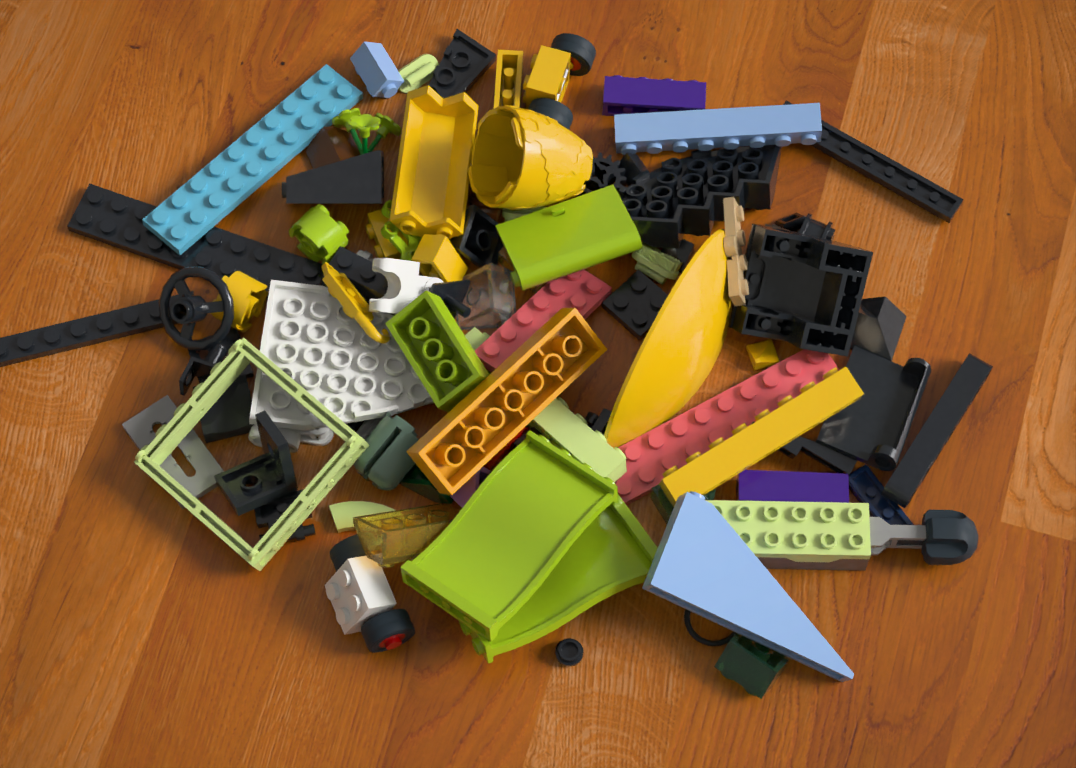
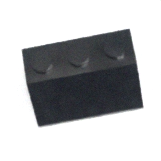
(360, 273)

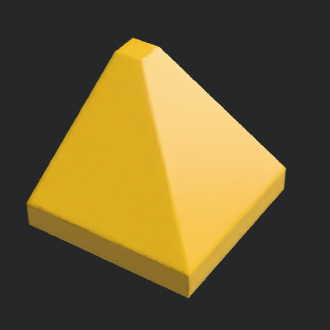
(762, 354)

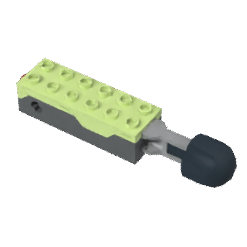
(842, 534)

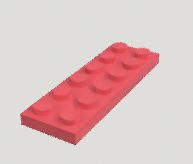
(575, 290)

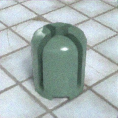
(386, 457)

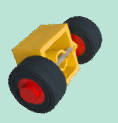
(552, 72)

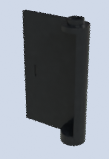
(880, 421)

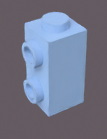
(376, 70)

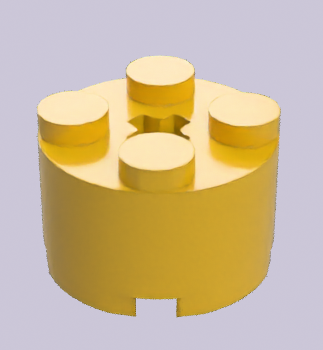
(247, 297)

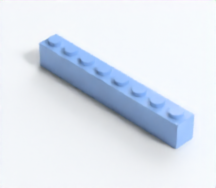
(718, 128)

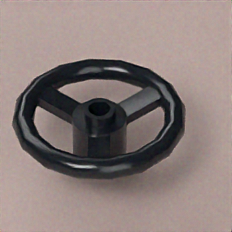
(193, 308)

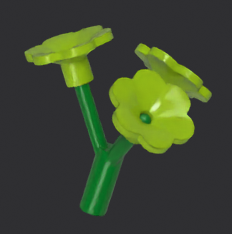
(364, 123)

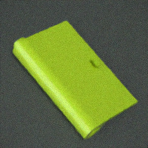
(568, 237)

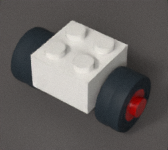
(365, 598)

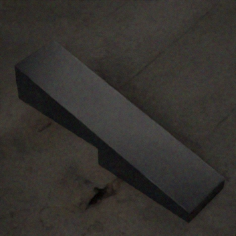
(830, 458)

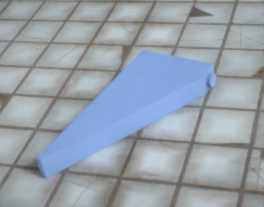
(719, 577)

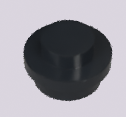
(569, 652)

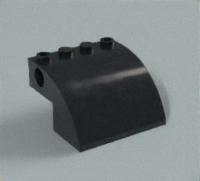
(802, 289)

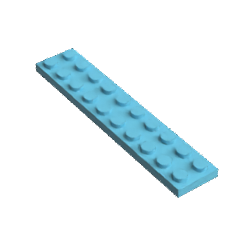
(251, 160)

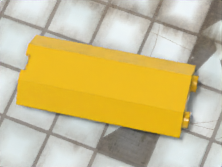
(434, 163)

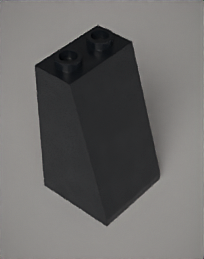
(343, 182)

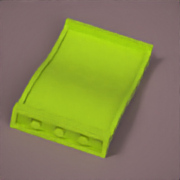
(510, 535)
(600, 563)

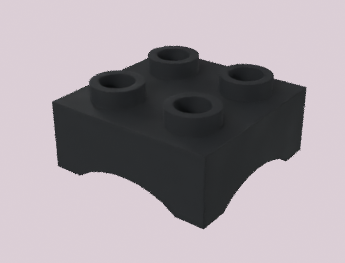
(229, 413)

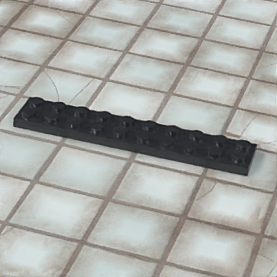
(119, 223)

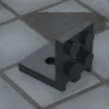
(270, 472)

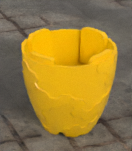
(526, 160)

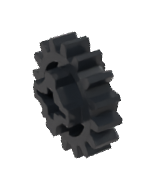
(605, 172)

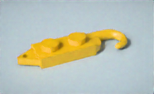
(353, 303)

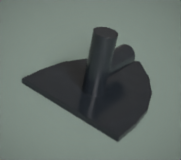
(453, 295)

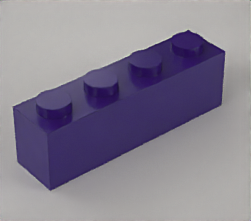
(647, 95)
(792, 486)

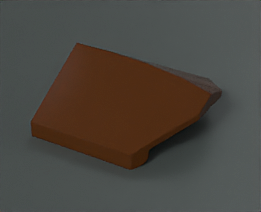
(331, 146)

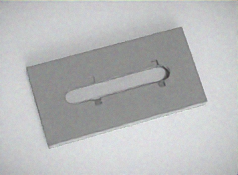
(206, 467)

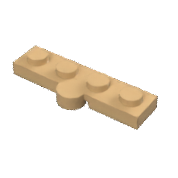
(733, 243)

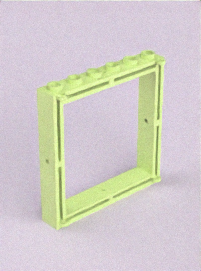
(202, 399)

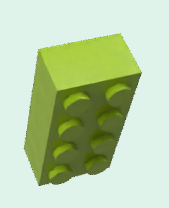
(437, 350)

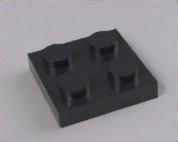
(636, 304)

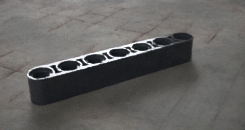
(936, 431)

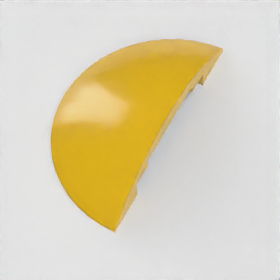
(677, 347)

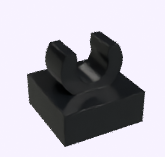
(598, 422)

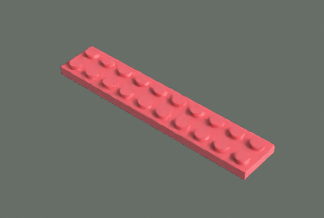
(699, 427)

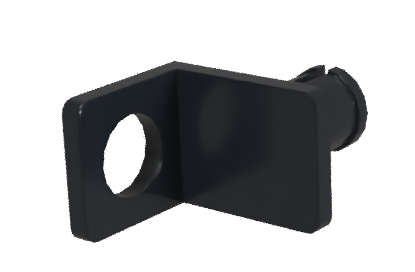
(201, 368)

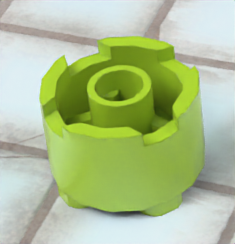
(319, 234)

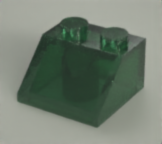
(751, 665)

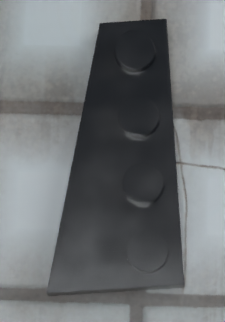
(461, 66)

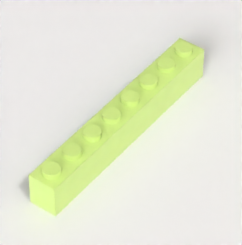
(571, 431)

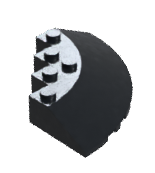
(690, 191)

